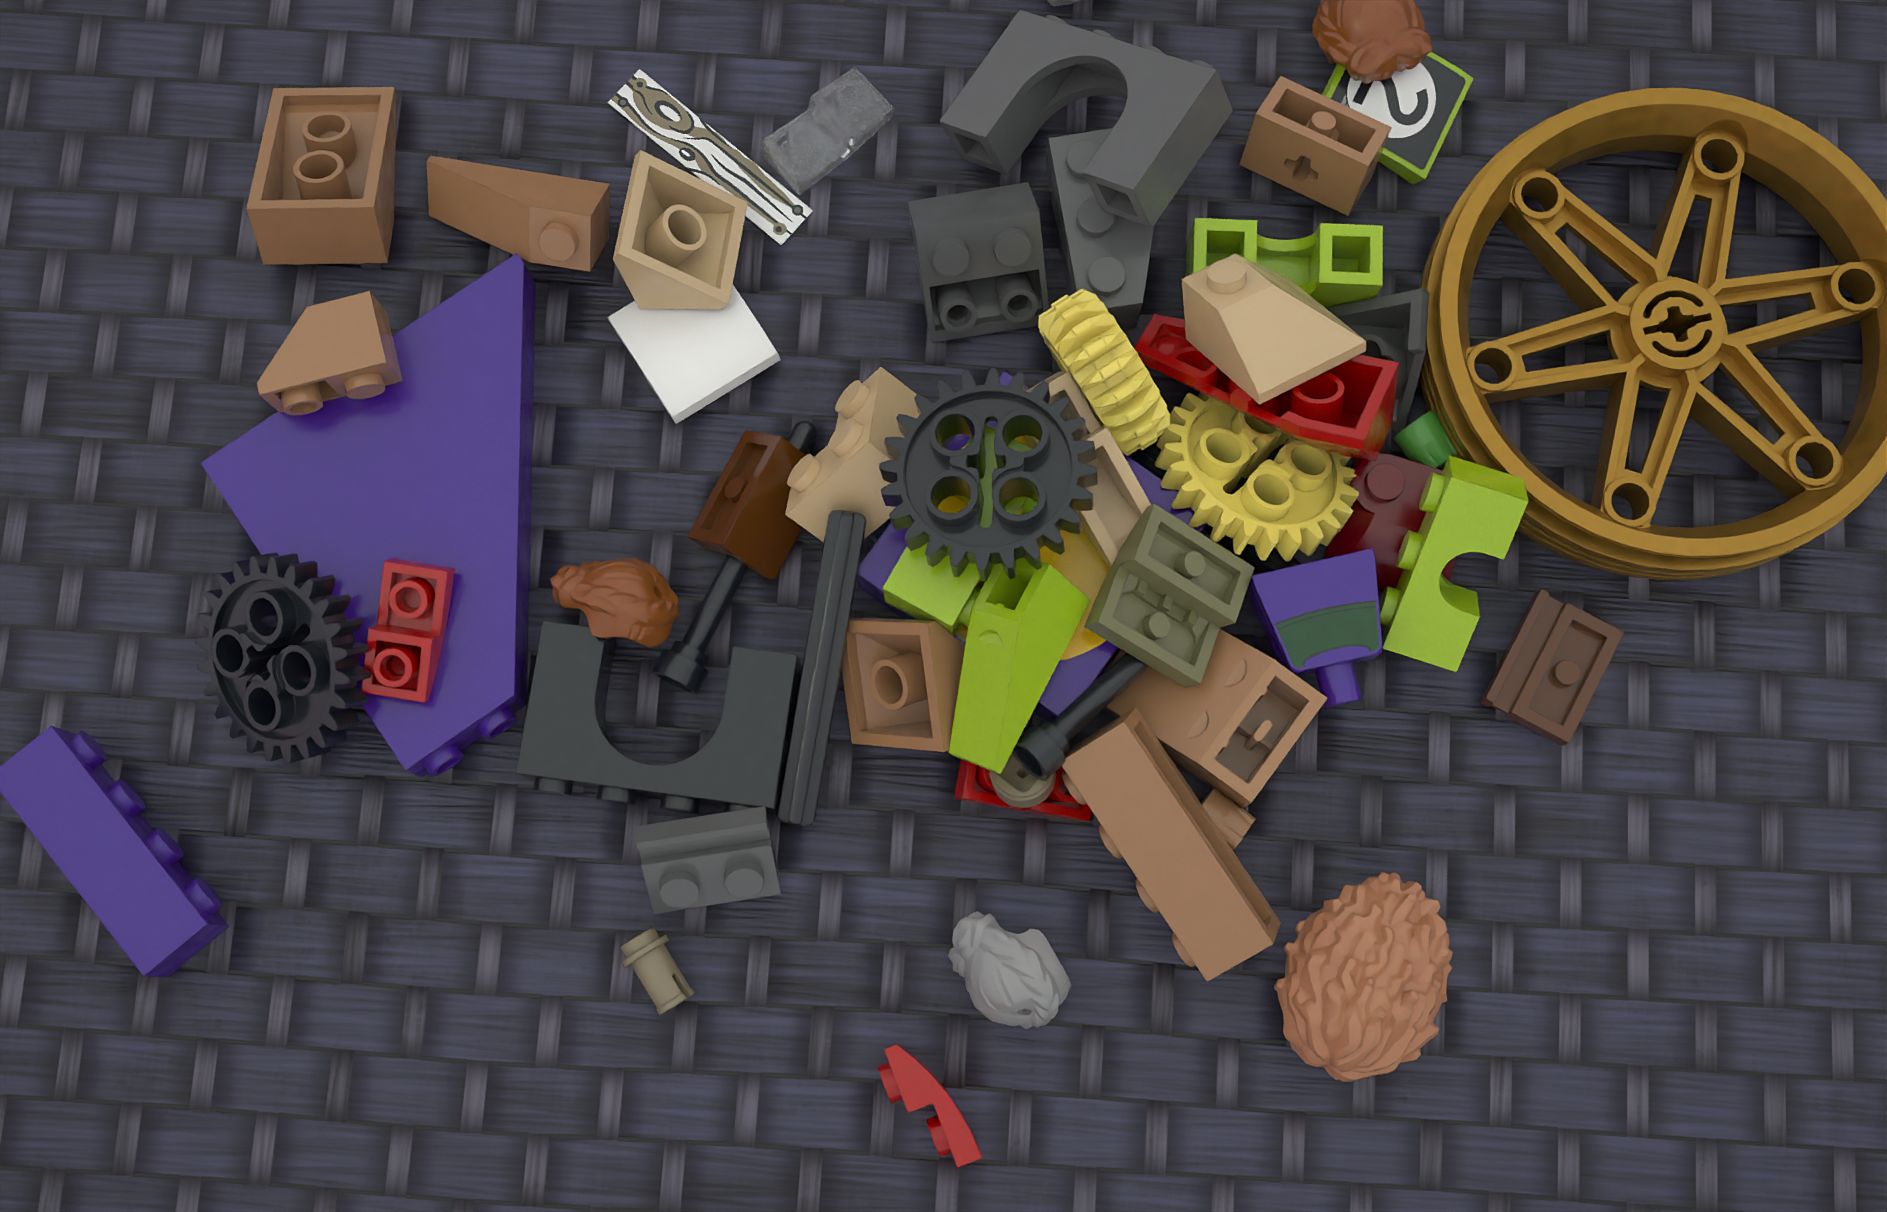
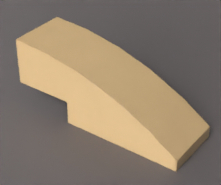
(1118, 495)

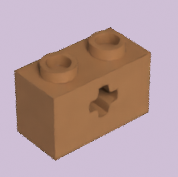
(1314, 145)

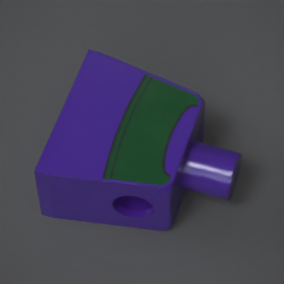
(1322, 620)

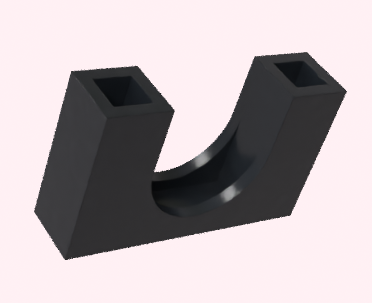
(571, 746)

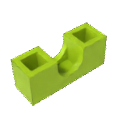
(1331, 265)
(1465, 512)
(934, 591)

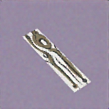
(709, 155)

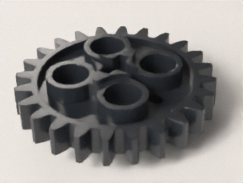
(1049, 474)
(255, 629)

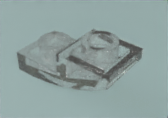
(827, 133)

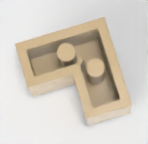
(848, 468)

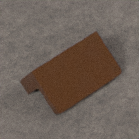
(750, 505)

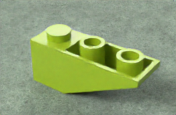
(1009, 656)

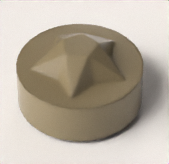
(1019, 787)

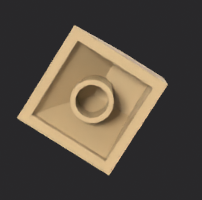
(1262, 327)

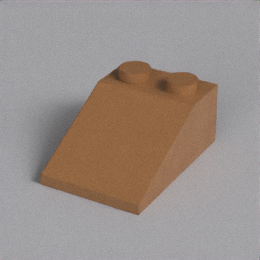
(325, 177)

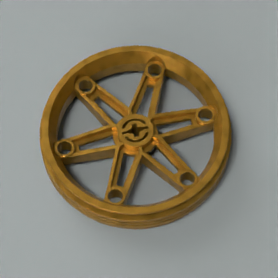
(1737, 138)

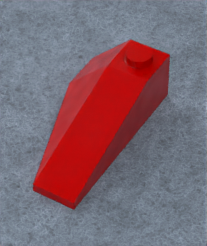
(1336, 411)

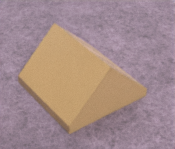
(677, 238)

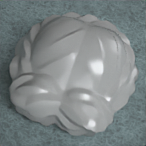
(1008, 974)

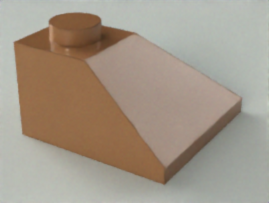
(901, 682)

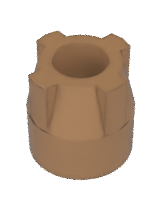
(1228, 817)

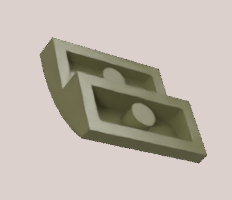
(1169, 596)

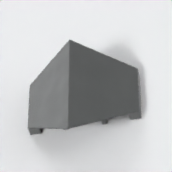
(1393, 332)

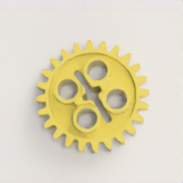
(1284, 502)

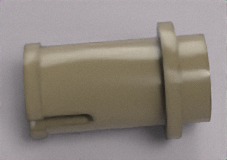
(657, 970)

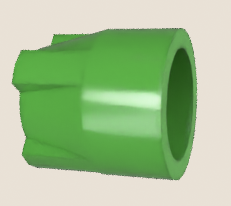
(1426, 441)

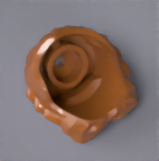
(1372, 36)
(619, 599)

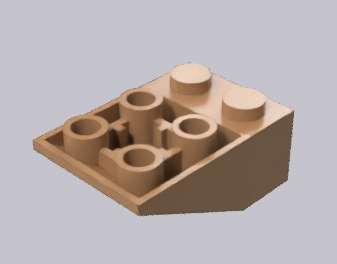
(1233, 723)

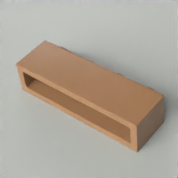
(1170, 845)

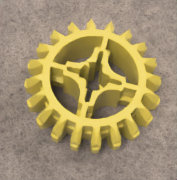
(1106, 369)

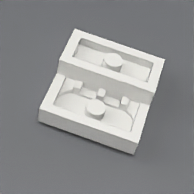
(694, 352)

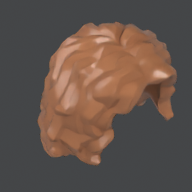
(1366, 979)

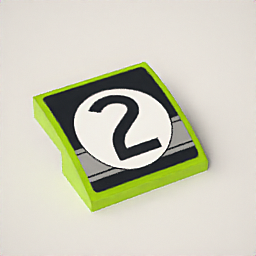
(1414, 103)

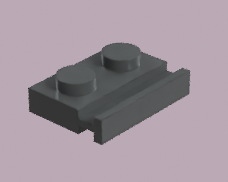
(708, 860)

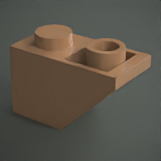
(332, 354)

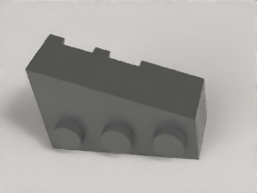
(1096, 247)

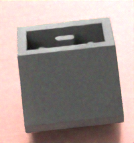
(979, 261)

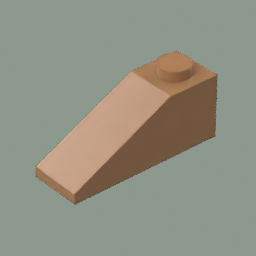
(522, 211)

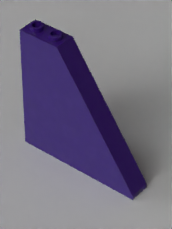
(422, 477)

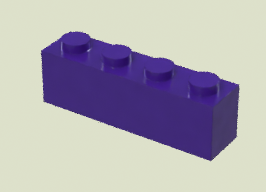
(111, 851)

